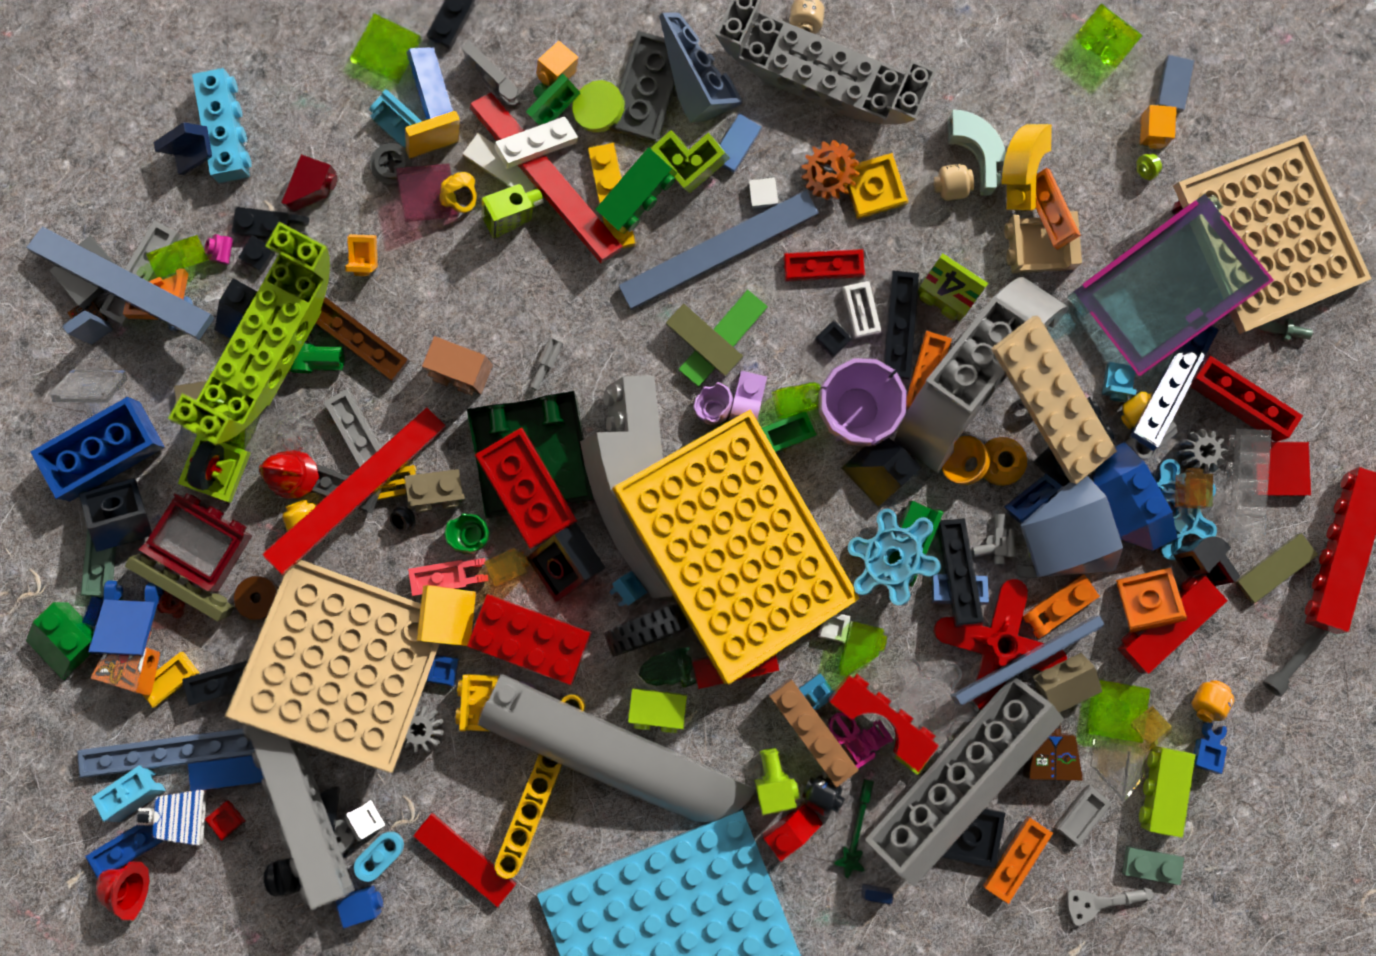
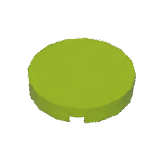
(598, 106)

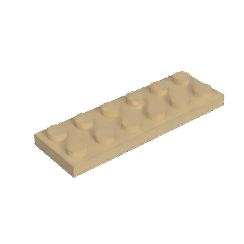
(1054, 399)

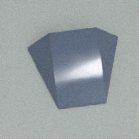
(1073, 532)

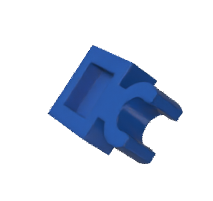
(1209, 753)

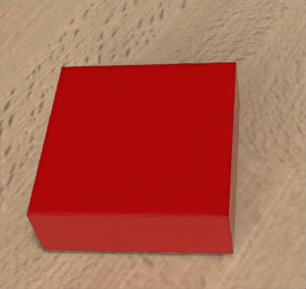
(225, 820)

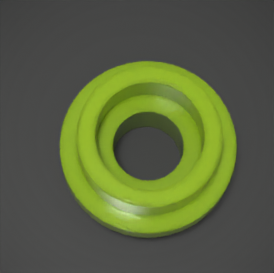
(1149, 166)

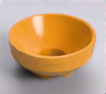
(964, 449)
(1002, 475)

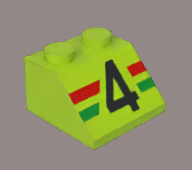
(951, 288)

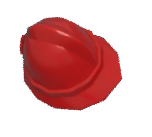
(289, 473)
(124, 890)

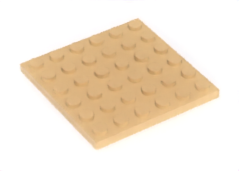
(1289, 224)
(336, 667)

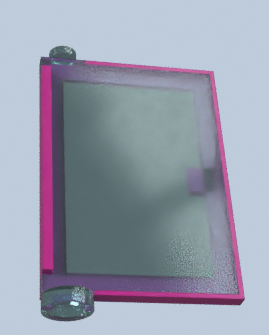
(1172, 284)

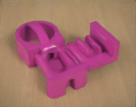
(861, 744)

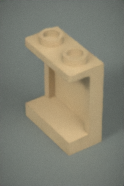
(1033, 250)

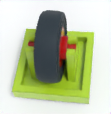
(214, 468)

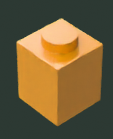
(555, 62)
(1158, 126)

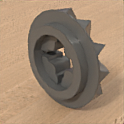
(381, 158)

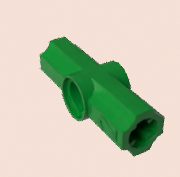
(318, 359)

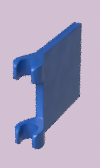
(124, 625)

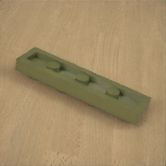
(208, 603)

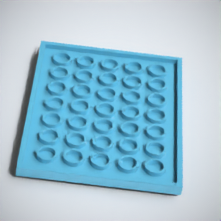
(676, 898)

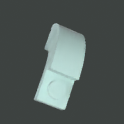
(983, 141)

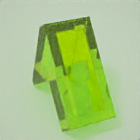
(177, 256)

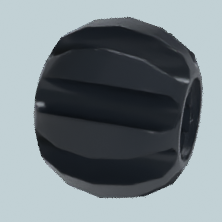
(280, 879)

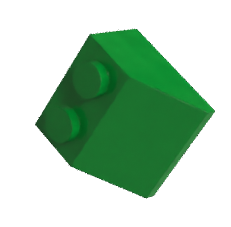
(61, 638)

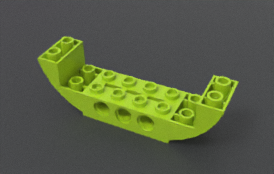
(263, 342)

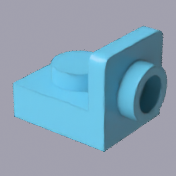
(1119, 382)

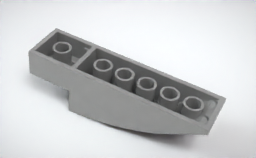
(620, 453)

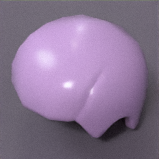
(714, 404)

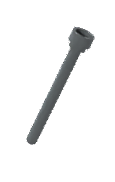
(1278, 682)

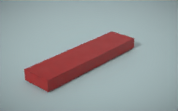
(464, 859)

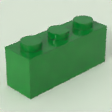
(637, 191)

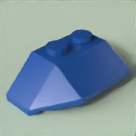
(1135, 500)

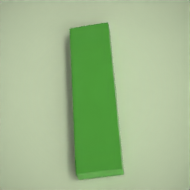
(732, 329)

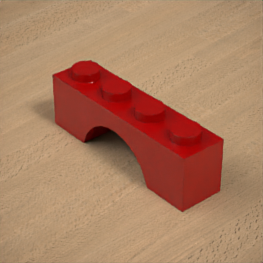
(911, 744)

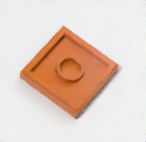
(1151, 600)

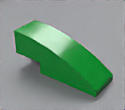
(789, 432)

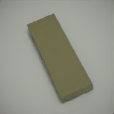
(704, 340)
(1276, 568)

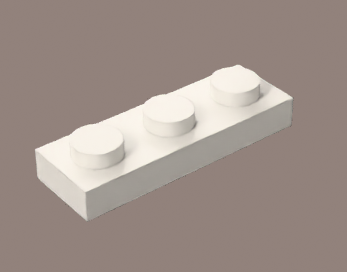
(535, 142)

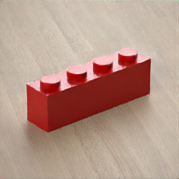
(1245, 399)
(1151, 646)

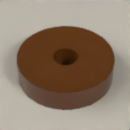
(245, 594)

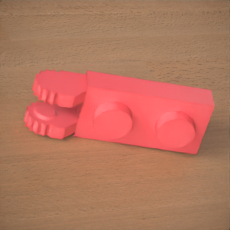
(445, 575)

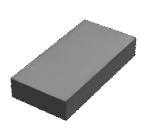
(1083, 815)

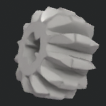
(1209, 444)
(431, 730)

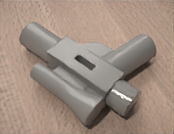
(999, 543)

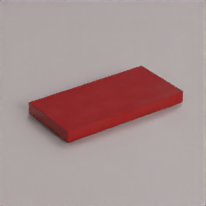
(526, 488)

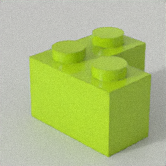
(691, 164)

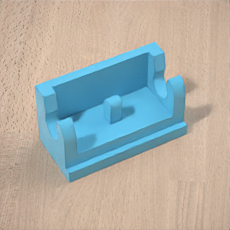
(392, 116)
(127, 794)

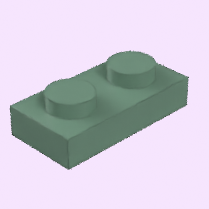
(1153, 865)

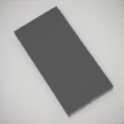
(646, 89)

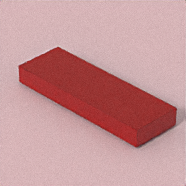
(824, 265)

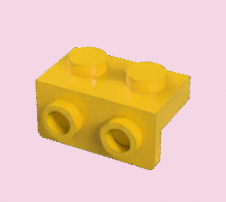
(474, 693)

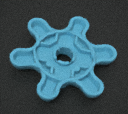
(1186, 519)
(878, 550)

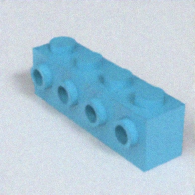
(221, 115)

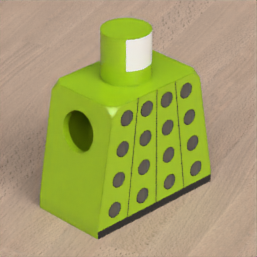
(509, 209)

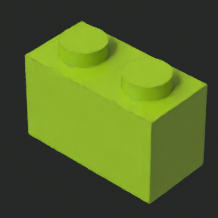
(657, 709)

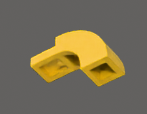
(1022, 162)

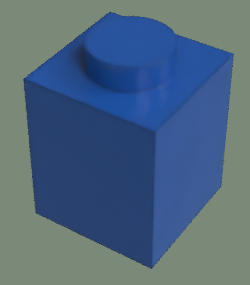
(359, 906)

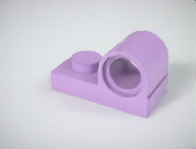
(748, 394)

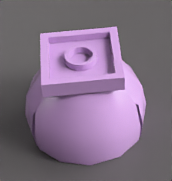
(862, 402)

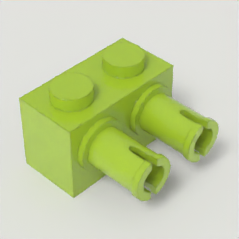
(775, 788)

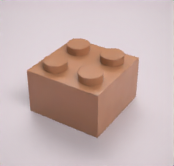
(457, 365)

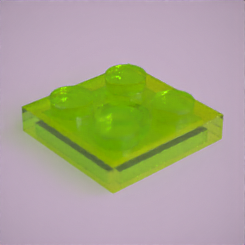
(385, 48)
(1115, 709)

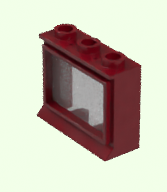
(197, 542)

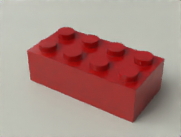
(529, 639)

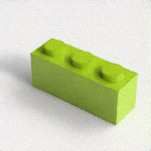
(1167, 791)

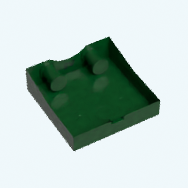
(555, 433)

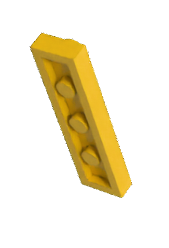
(606, 176)

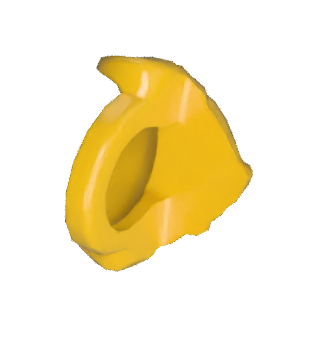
(453, 183)

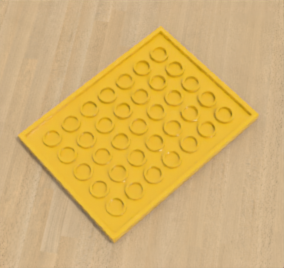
(736, 545)

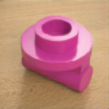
(219, 248)

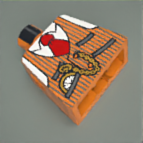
(129, 672)

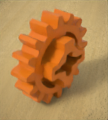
(836, 159)

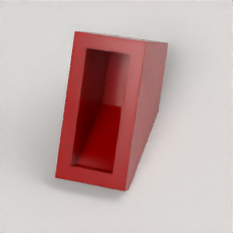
(792, 831)

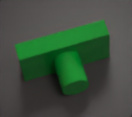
(552, 100)

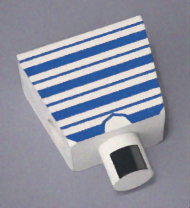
(177, 817)

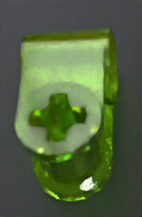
(792, 400)

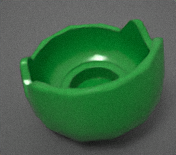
(467, 534)

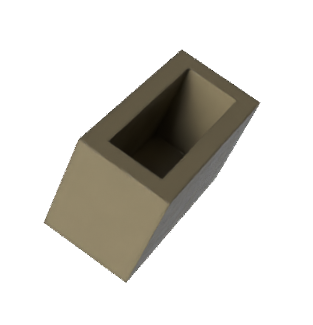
(1068, 682)

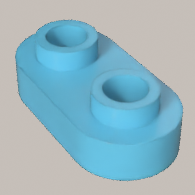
(379, 855)

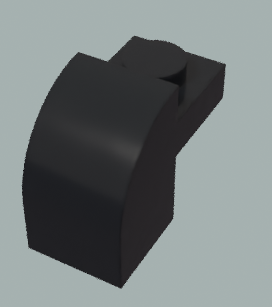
(1208, 558)

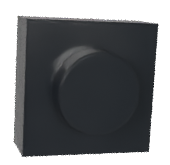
(256, 254)

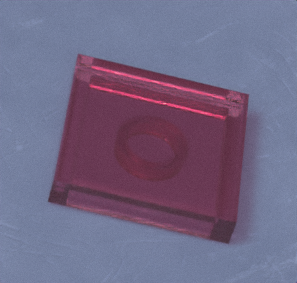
(421, 192)

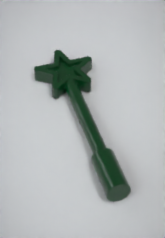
(851, 856)

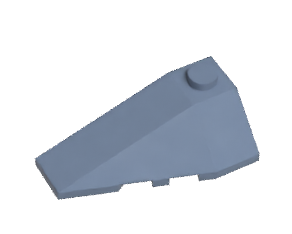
(697, 81)

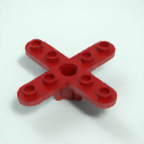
(985, 640)

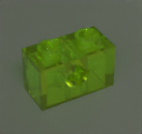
(1107, 24)

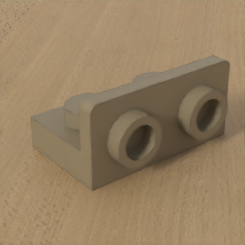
(433, 490)

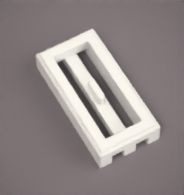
(851, 311)

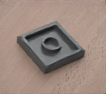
(79, 289)

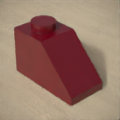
(309, 183)

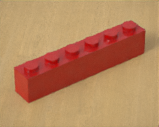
(1345, 555)

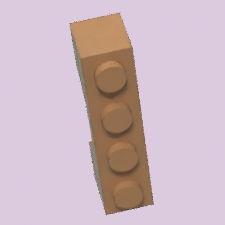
(813, 732)

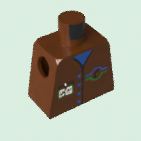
(1055, 759)

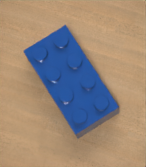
(97, 449)

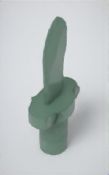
(1287, 330)

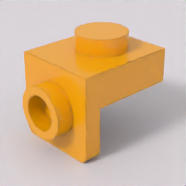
(362, 254)

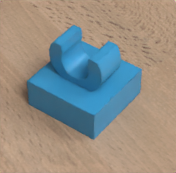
(628, 588)
(816, 691)

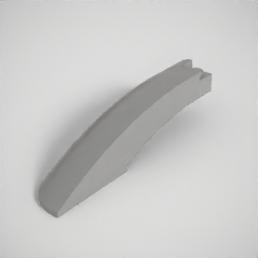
(611, 753)

